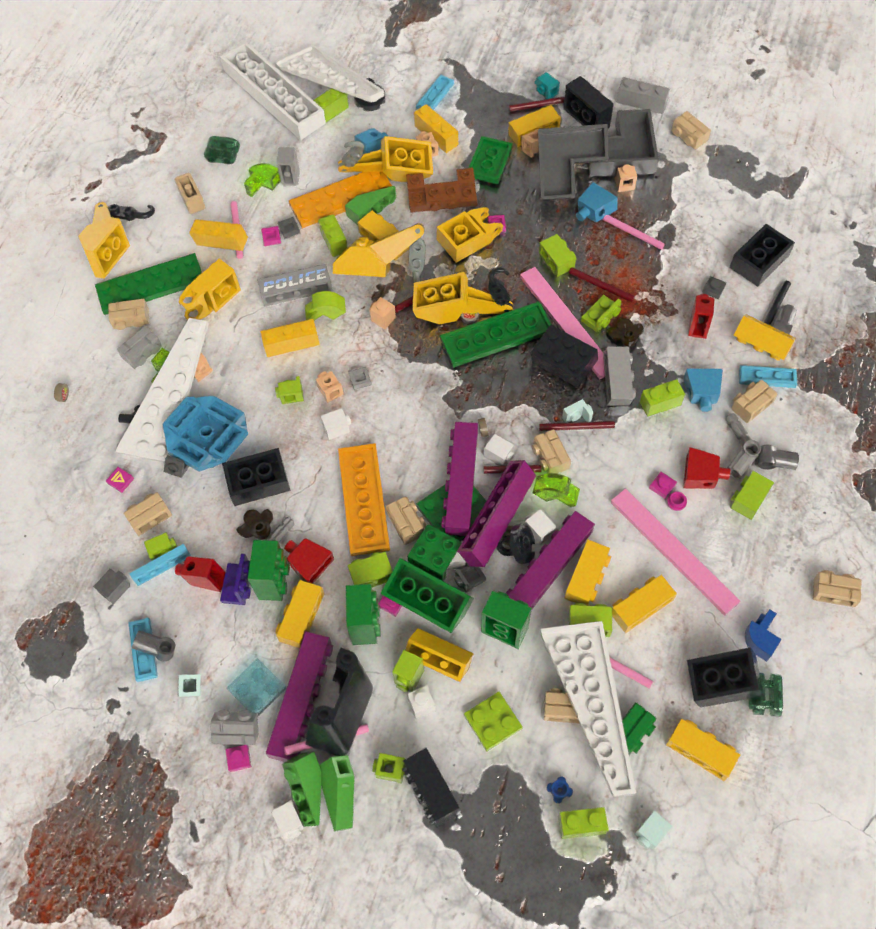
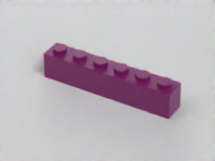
(461, 479)
(496, 513)
(552, 559)
(299, 695)

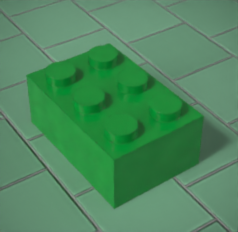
(268, 570)
(362, 614)
(505, 619)

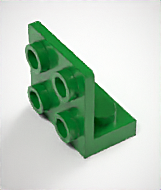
(434, 552)

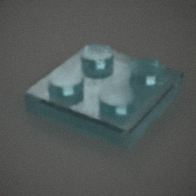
(256, 687)

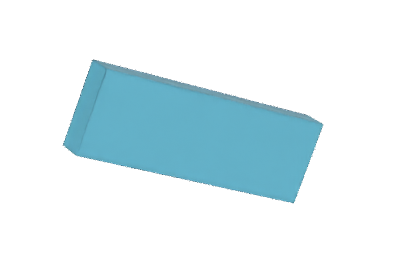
(436, 92)
(772, 376)
(160, 565)
(144, 663)

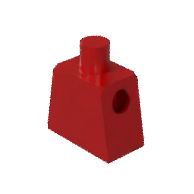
(703, 308)
(703, 470)
(308, 559)
(202, 573)

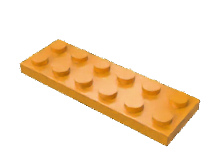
(334, 197)
(363, 500)

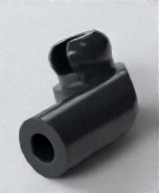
(127, 418)

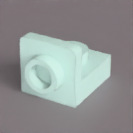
(577, 410)

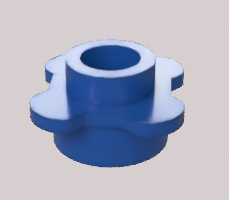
(559, 783)

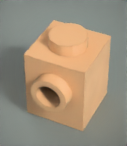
(382, 313)

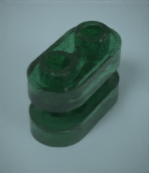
(221, 150)
(775, 701)

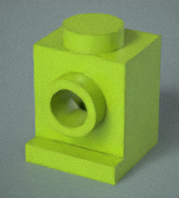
(290, 391)
(159, 545)
(389, 760)

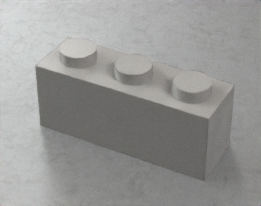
(642, 95)
(618, 376)

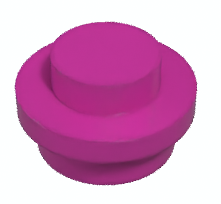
(677, 501)

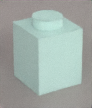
(189, 685)
(653, 830)

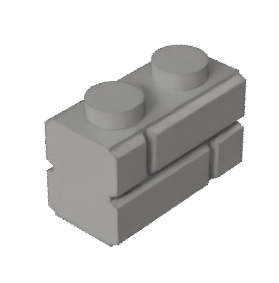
(288, 166)
(139, 347)
(234, 728)

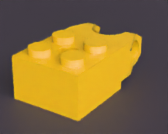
(467, 233)
(210, 290)

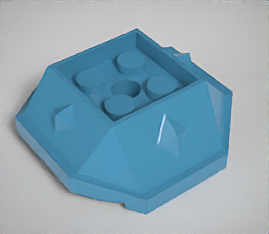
(202, 416)

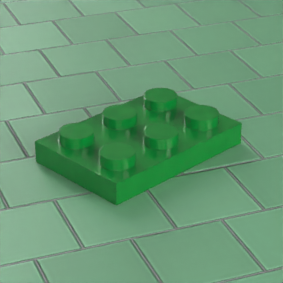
(490, 159)

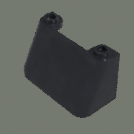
(335, 728)

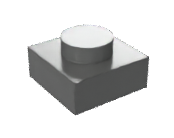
(288, 227)
(714, 287)

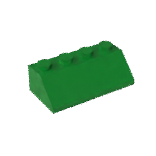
(427, 595)

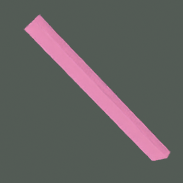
(560, 313)
(675, 552)

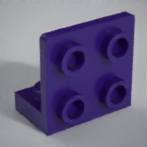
(236, 583)

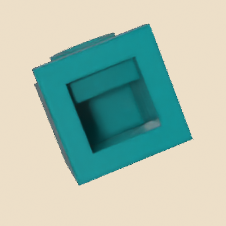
(547, 85)

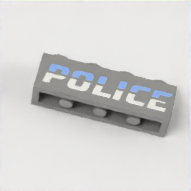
(294, 285)

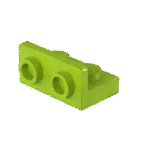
(601, 313)

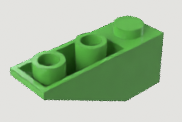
(370, 201)
(305, 783)
(338, 791)

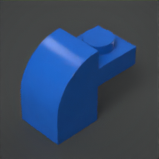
(759, 638)

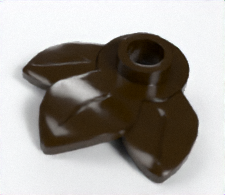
(626, 331)
(256, 524)

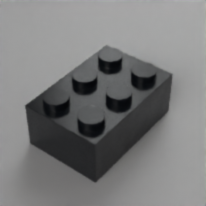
(587, 103)
(761, 254)
(564, 356)
(256, 477)
(725, 677)
(430, 788)

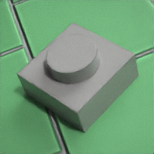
(359, 378)

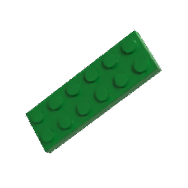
(149, 282)
(495, 334)

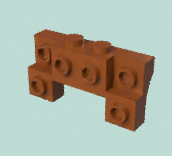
(442, 195)

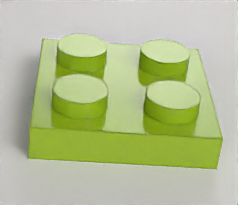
(493, 721)

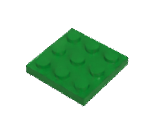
(432, 508)

